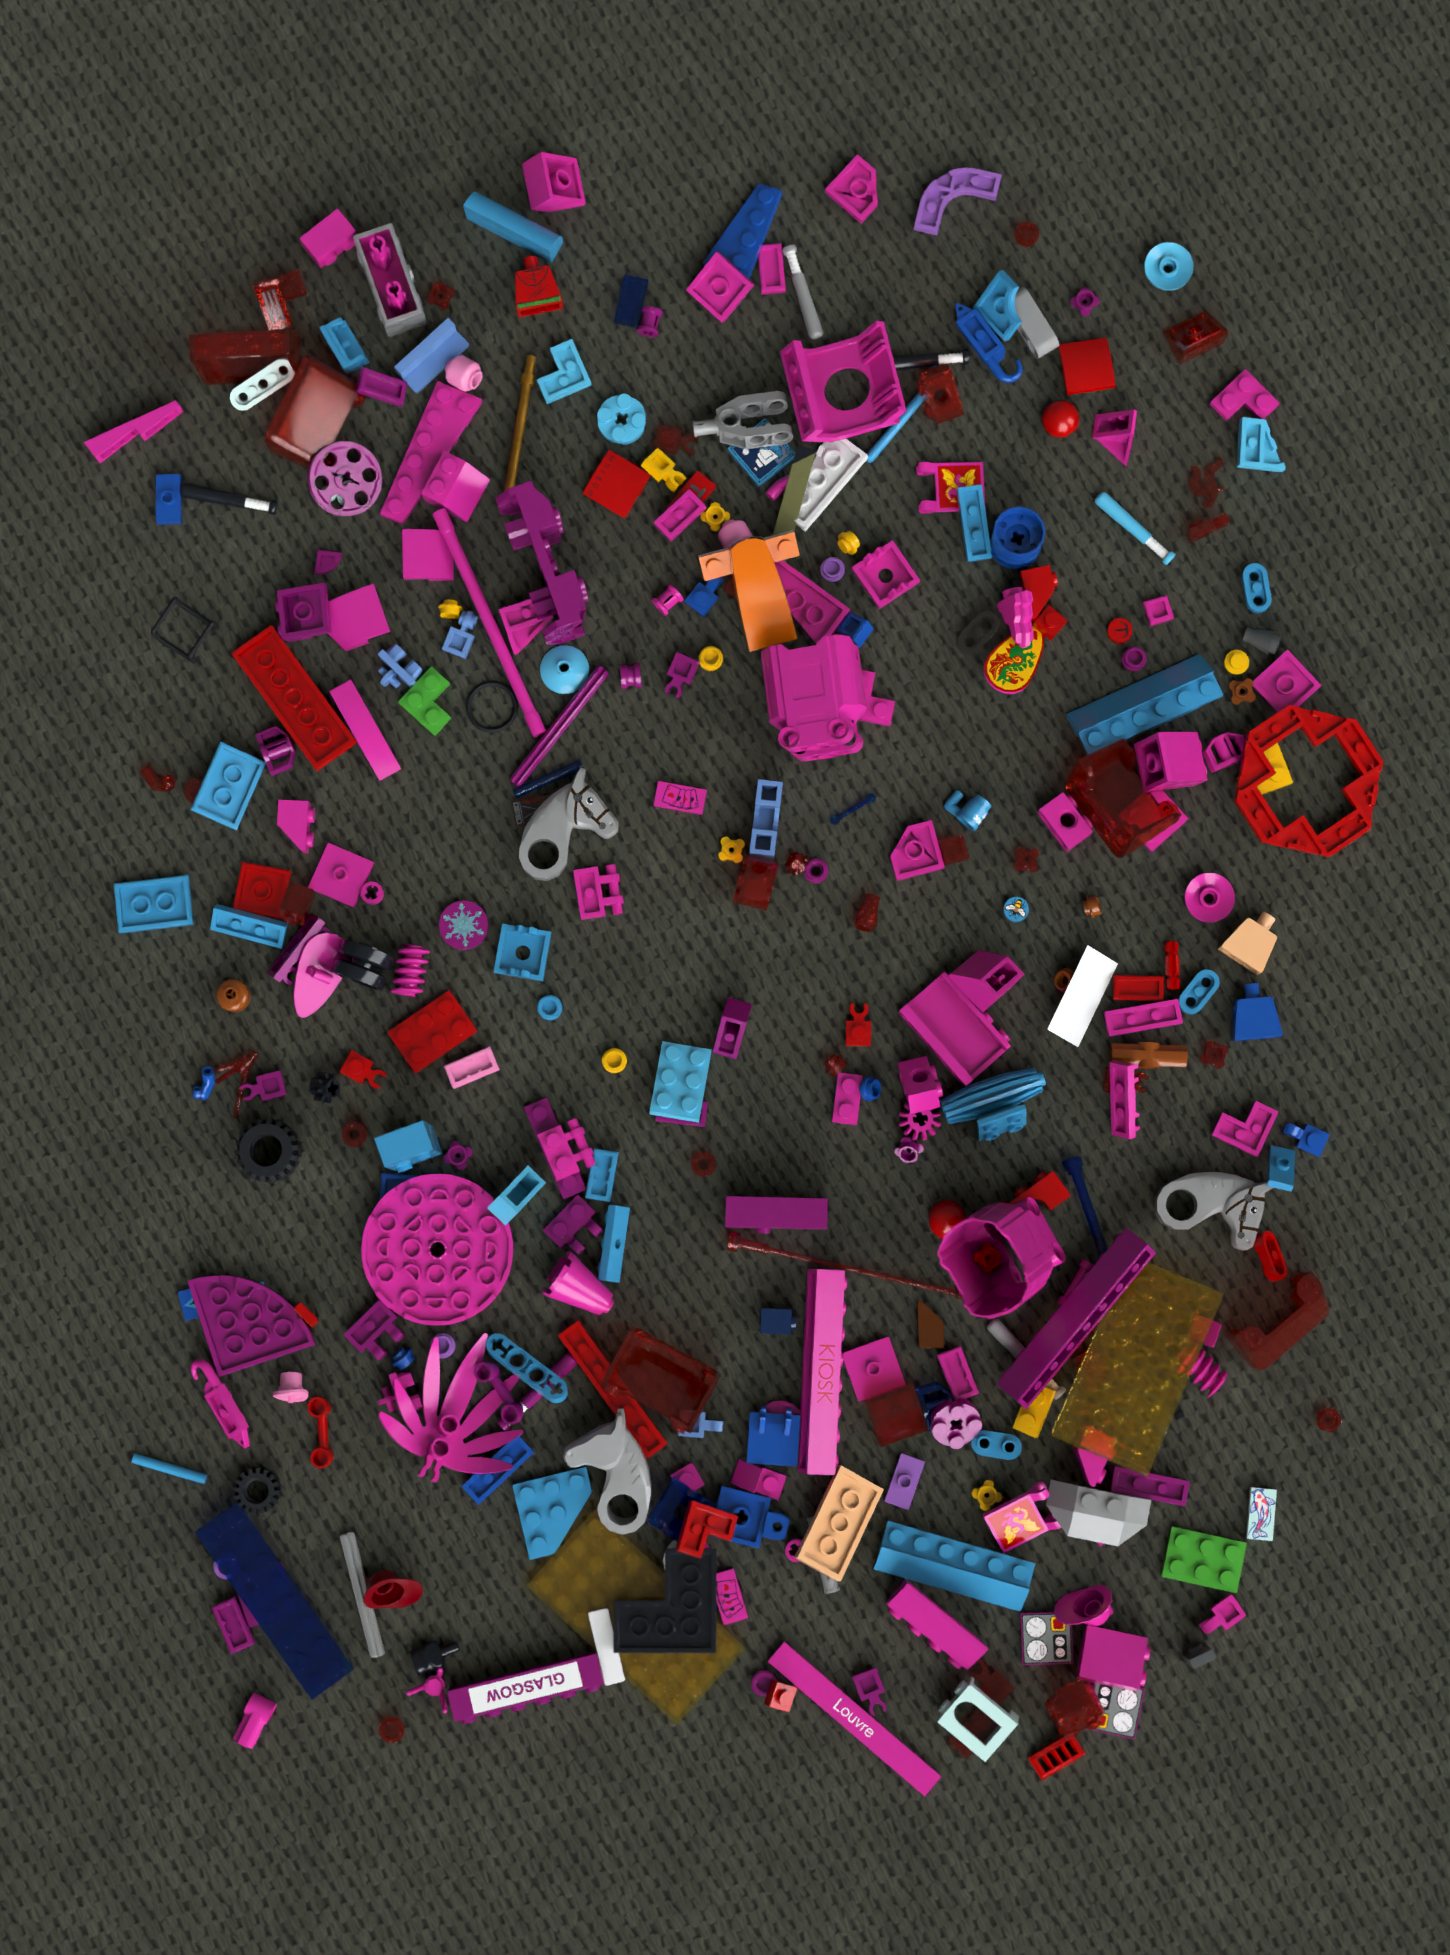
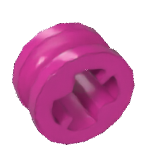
(380, 894)
(787, 1548)

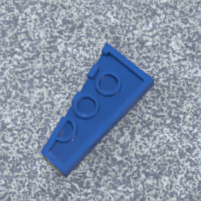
(748, 229)

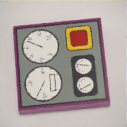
(1042, 1631)
(1120, 1714)

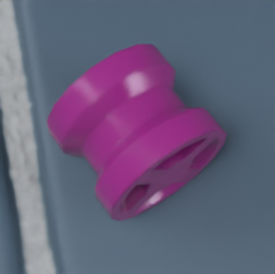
(630, 675)

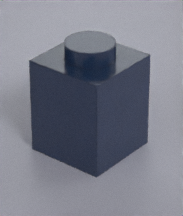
(777, 1321)

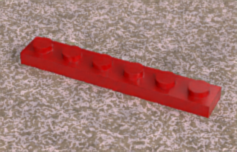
(595, 1367)

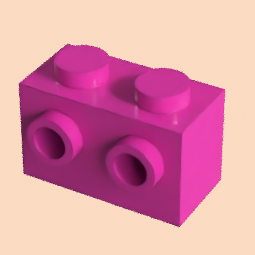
(329, 239)

